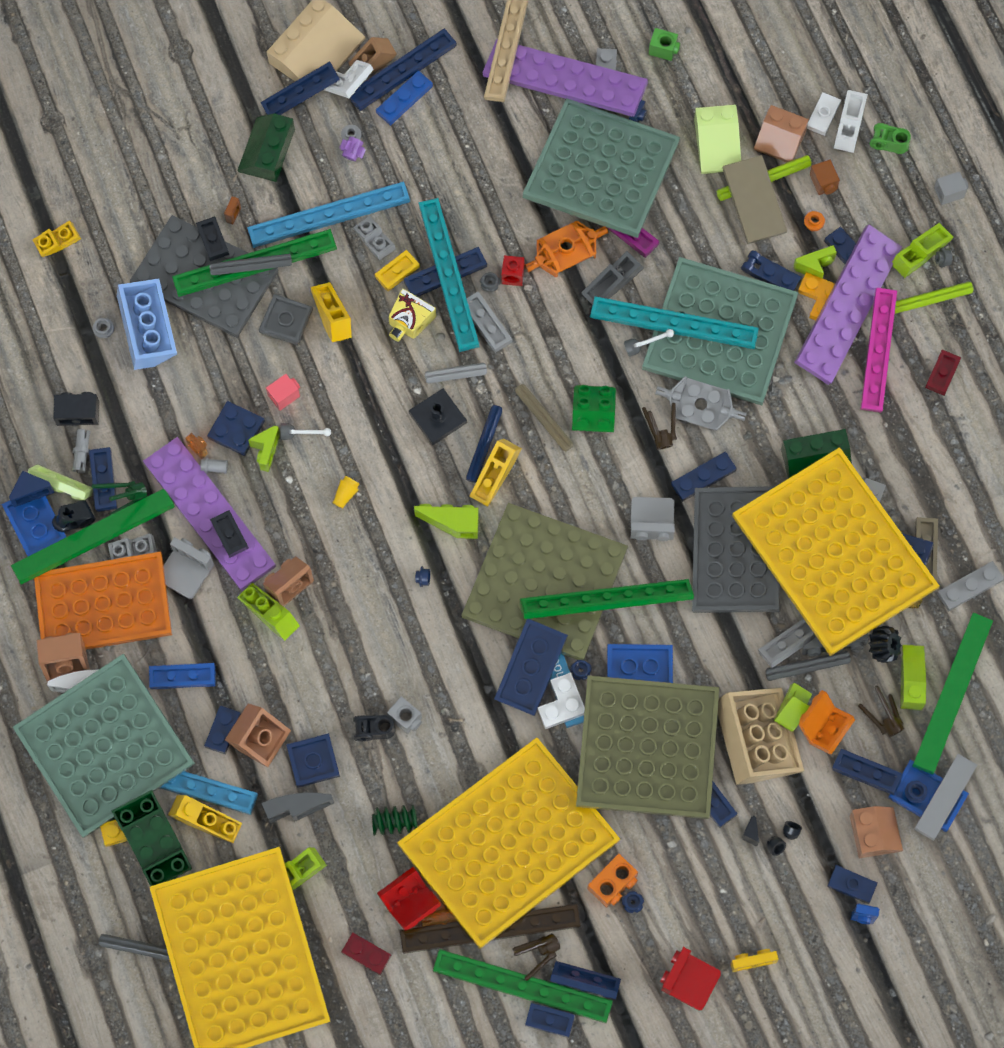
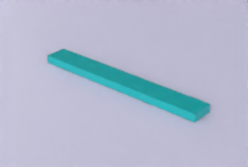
(448, 275)
(680, 323)

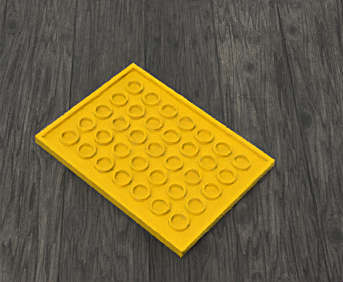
(835, 551)
(507, 842)
(240, 953)

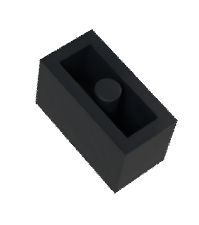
(76, 409)

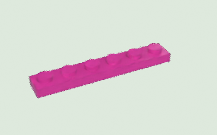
(878, 350)

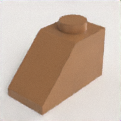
(376, 52)

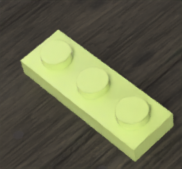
(62, 483)

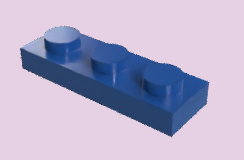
(404, 98)
(182, 676)

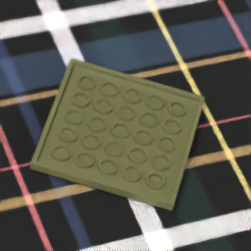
(542, 558)
(648, 747)

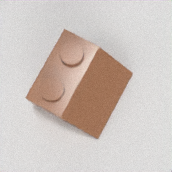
(781, 134)
(288, 581)
(62, 655)
(258, 734)
(875, 831)

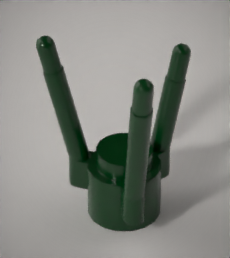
(134, 492)

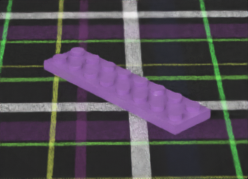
(575, 80)
(847, 305)
(202, 501)

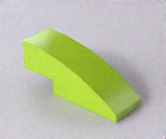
(921, 250)
(304, 867)

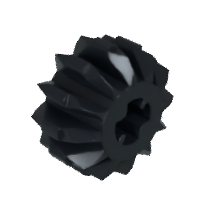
(885, 644)

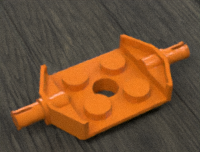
(555, 259)

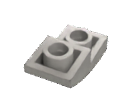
(374, 238)
(134, 547)

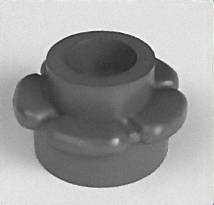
(943, 257)
(490, 276)

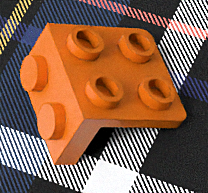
(824, 723)

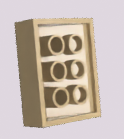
(313, 40)
(754, 741)

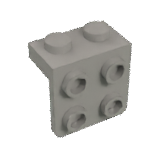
(652, 518)
(186, 568)

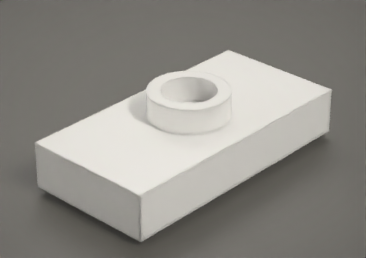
(823, 114)

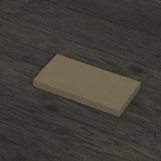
(754, 199)

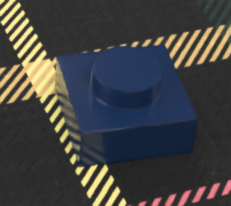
(640, 113)

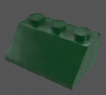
(267, 146)
(806, 450)

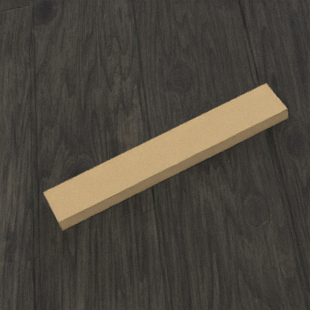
(505, 50)

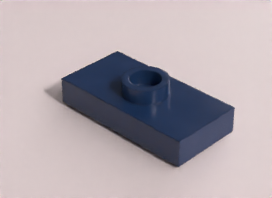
(852, 884)

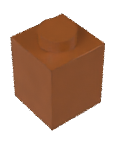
(824, 177)

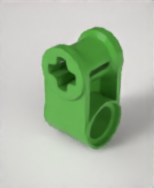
(889, 138)

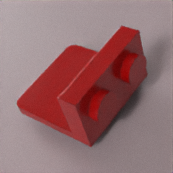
(408, 899)
(690, 979)

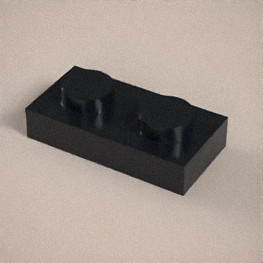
(212, 238)
(229, 533)

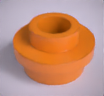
(814, 226)

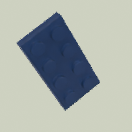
(531, 667)

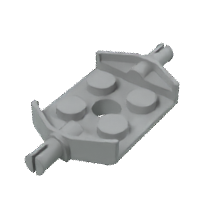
(718, 400)

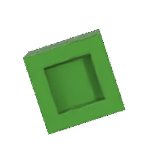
(664, 37)

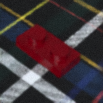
(943, 372)
(366, 953)

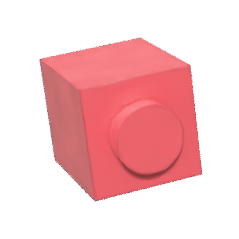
(283, 391)

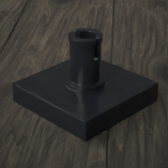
(437, 416)

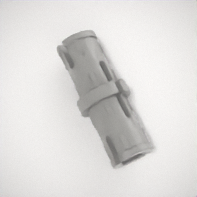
(81, 451)

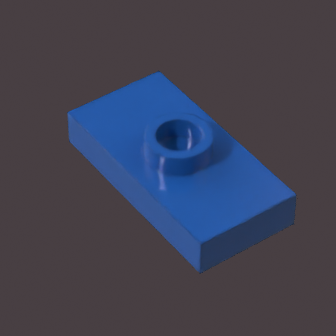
(865, 914)

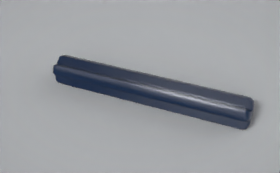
(484, 444)

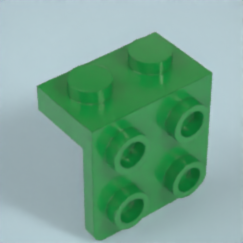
(594, 408)

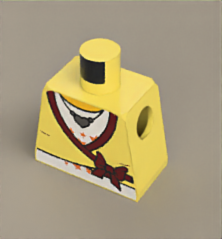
(410, 316)

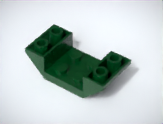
(152, 839)

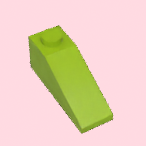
(913, 678)

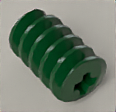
(394, 820)

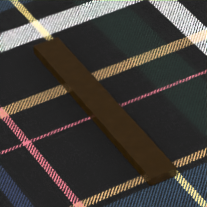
(454, 934)

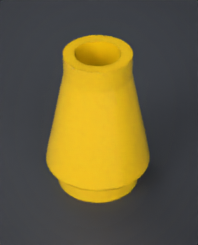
(346, 490)

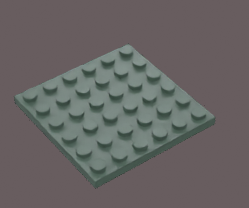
(601, 167)
(730, 298)
(103, 744)

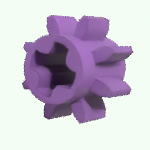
(352, 148)

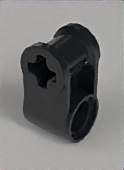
(73, 517)
(371, 727)

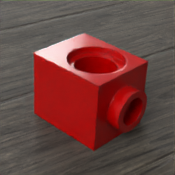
(513, 270)

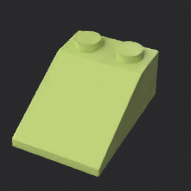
(717, 137)

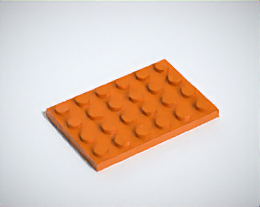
(105, 601)

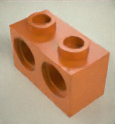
(608, 877)

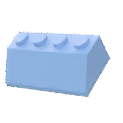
(146, 323)

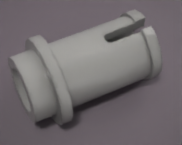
(212, 465)

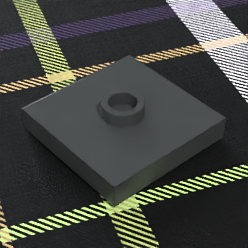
(285, 319)

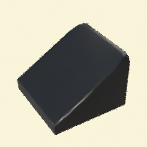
(751, 832)

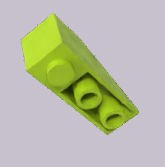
(456, 521)
(269, 611)

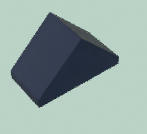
(29, 488)

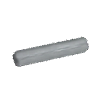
(455, 372)

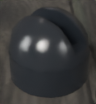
(791, 830)
(776, 845)

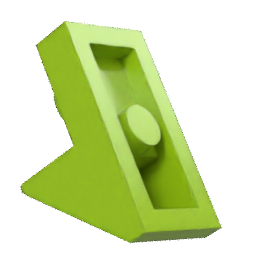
(812, 262)
(267, 443)
(793, 707)

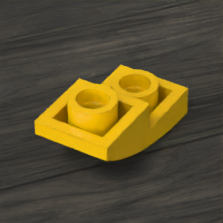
(56, 240)

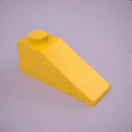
(332, 312)
(495, 471)

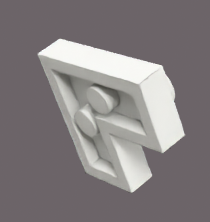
(351, 79)
(566, 707)

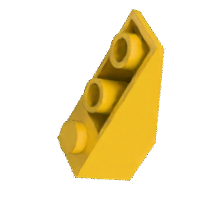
(204, 818)

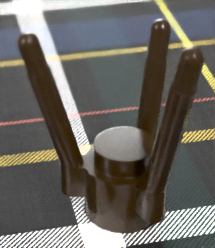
(662, 438)
(892, 724)
(546, 945)

